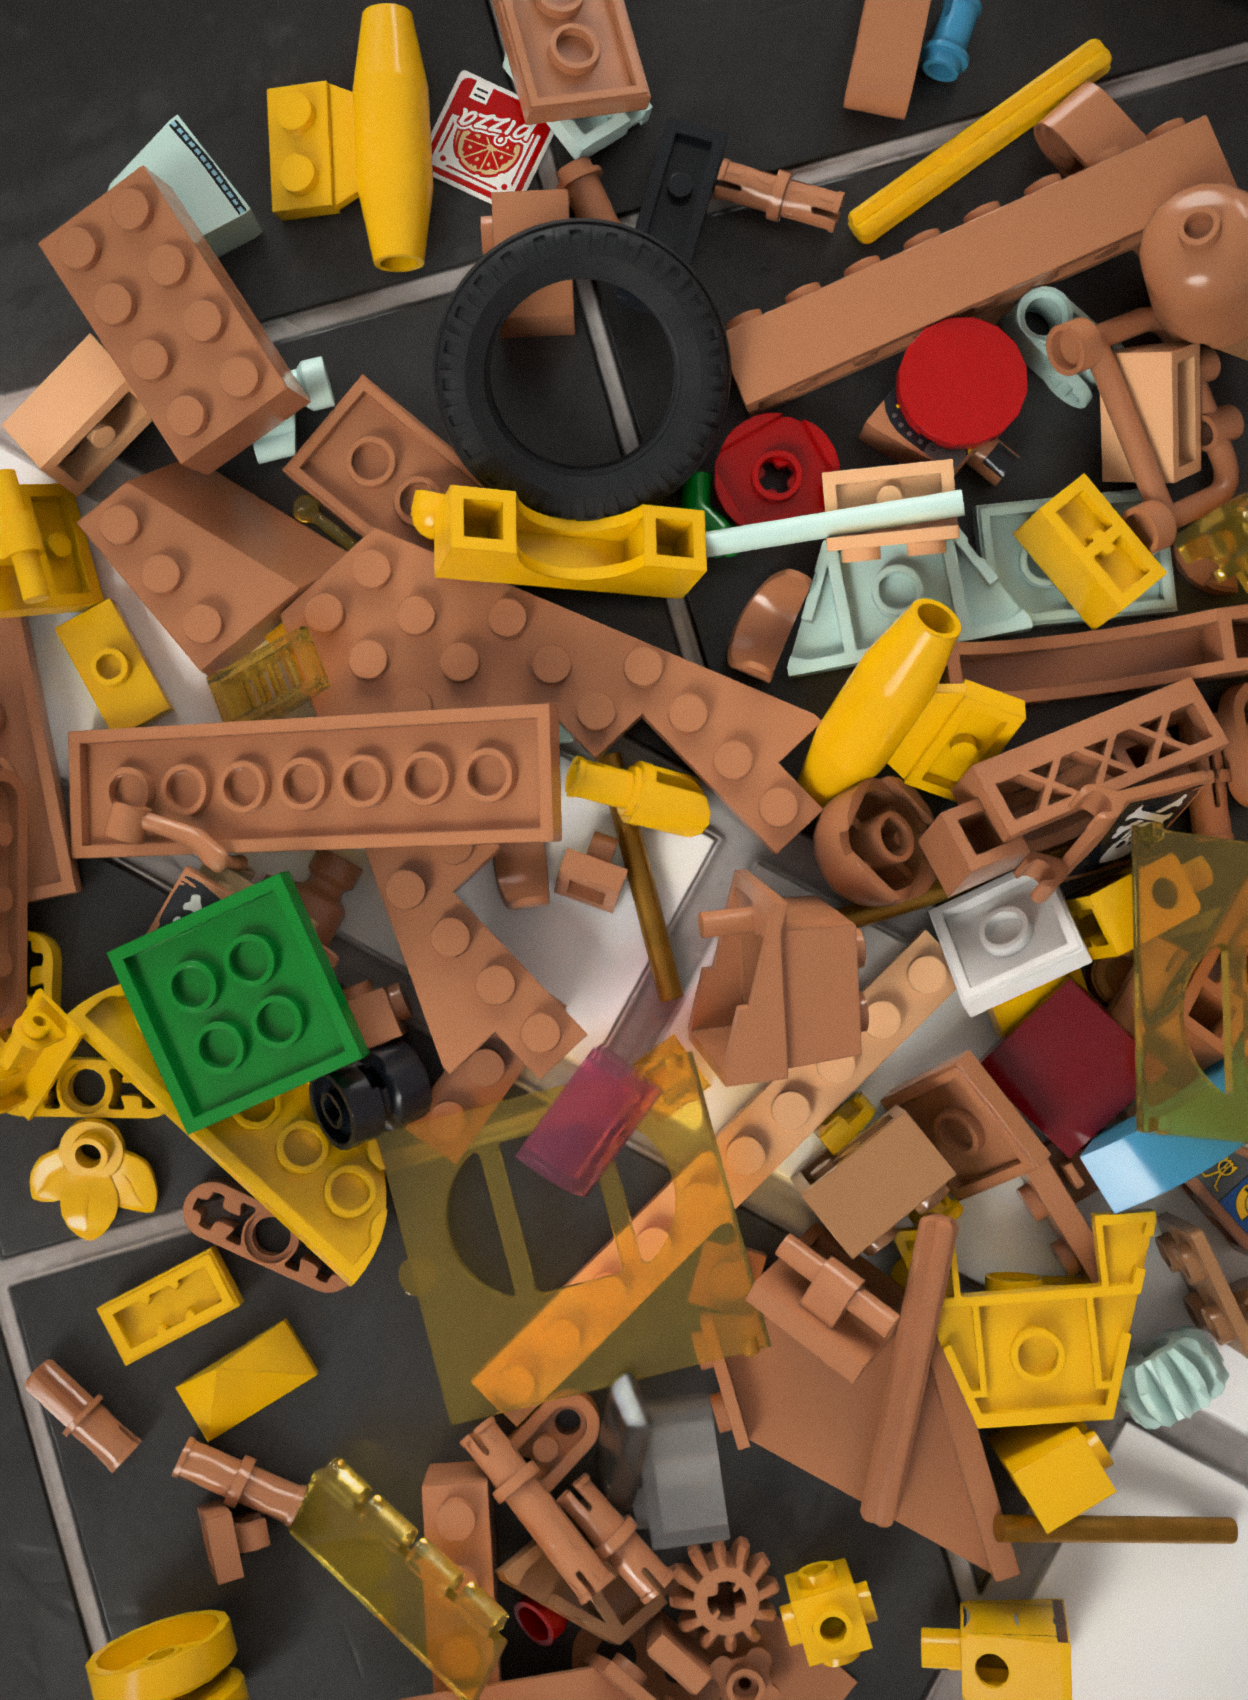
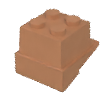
(777, 985)

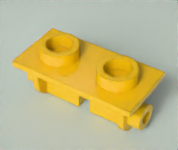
(35, 1054)

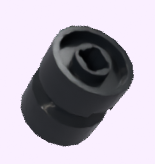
(371, 1095)

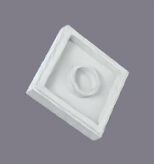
(1006, 942)

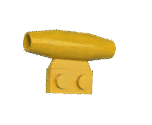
(361, 143)
(906, 719)

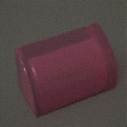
(589, 1122)

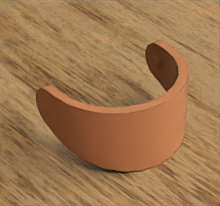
(766, 624)
(522, 875)

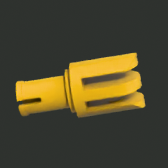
(643, 795)

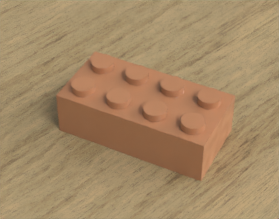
(174, 322)

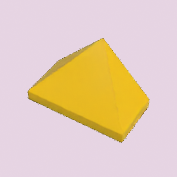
(247, 1380)

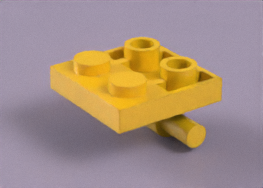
(43, 551)

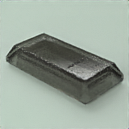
(623, 1441)

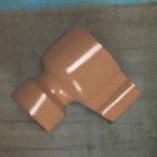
(323, 891)

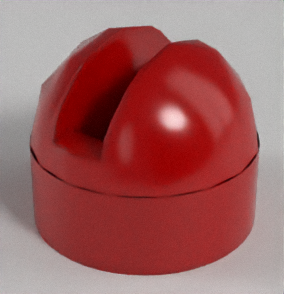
(538, 1621)

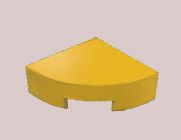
(845, 1122)

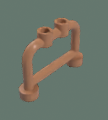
(1085, 346)

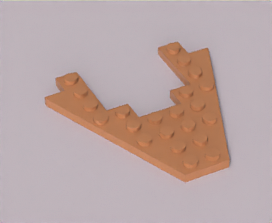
(432, 643)

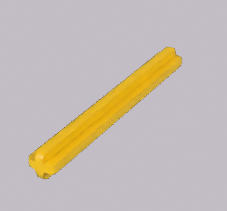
(978, 142)

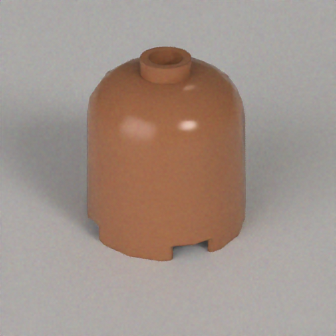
(1199, 264)

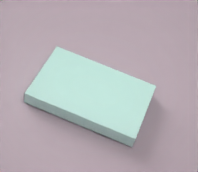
(1032, 587)

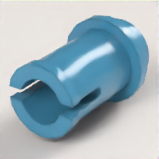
(950, 40)

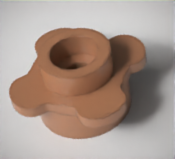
(749, 1663)

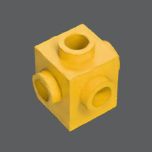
(828, 1613)

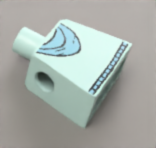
(200, 186)

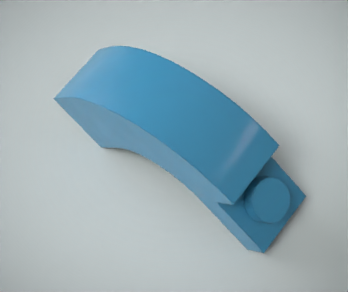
(1141, 1166)

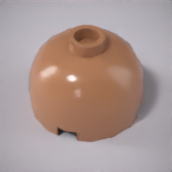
(871, 843)

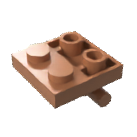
(829, 1301)

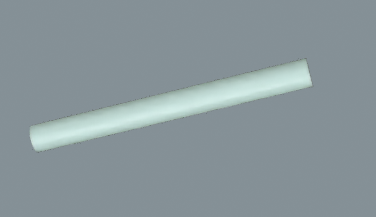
(835, 523)

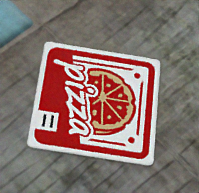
(484, 140)

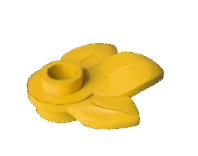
(92, 1187)

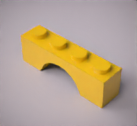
(500, 540)

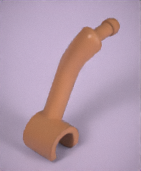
(131, 823)

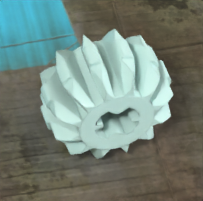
(1171, 1377)

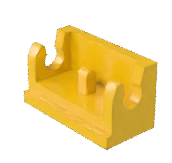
(1089, 552)

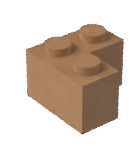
(875, 1182)

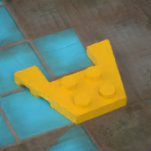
(1047, 1348)

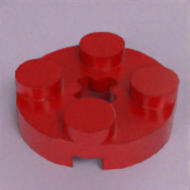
(785, 444)

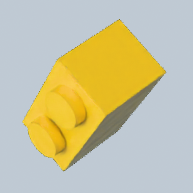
(1055, 1468)

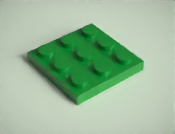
(238, 1002)

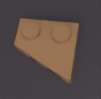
(610, 1614)

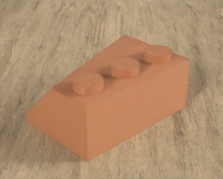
(207, 559)

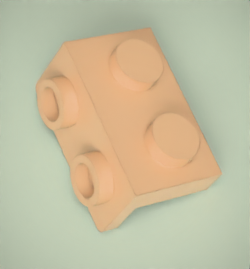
(885, 484)

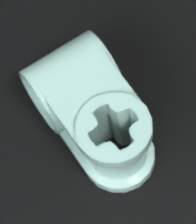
(1055, 309)

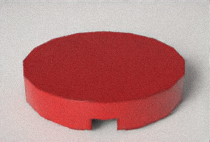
(961, 383)

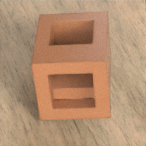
(380, 1011)

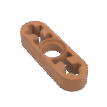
(247, 1246)

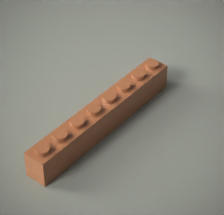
(969, 269)

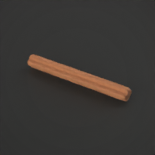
(909, 1368)

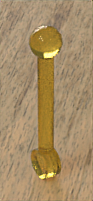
(306, 511)

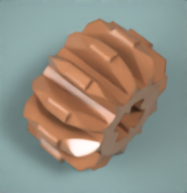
(746, 1598)

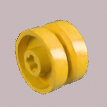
(170, 1661)

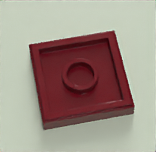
(1066, 1066)

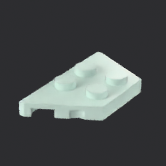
(862, 599)

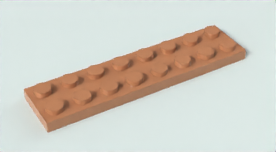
(325, 781)

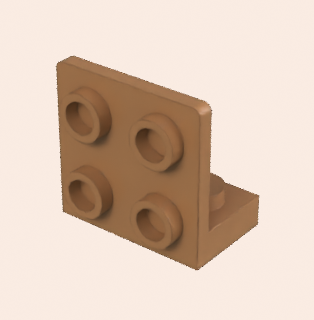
(1211, 1301)

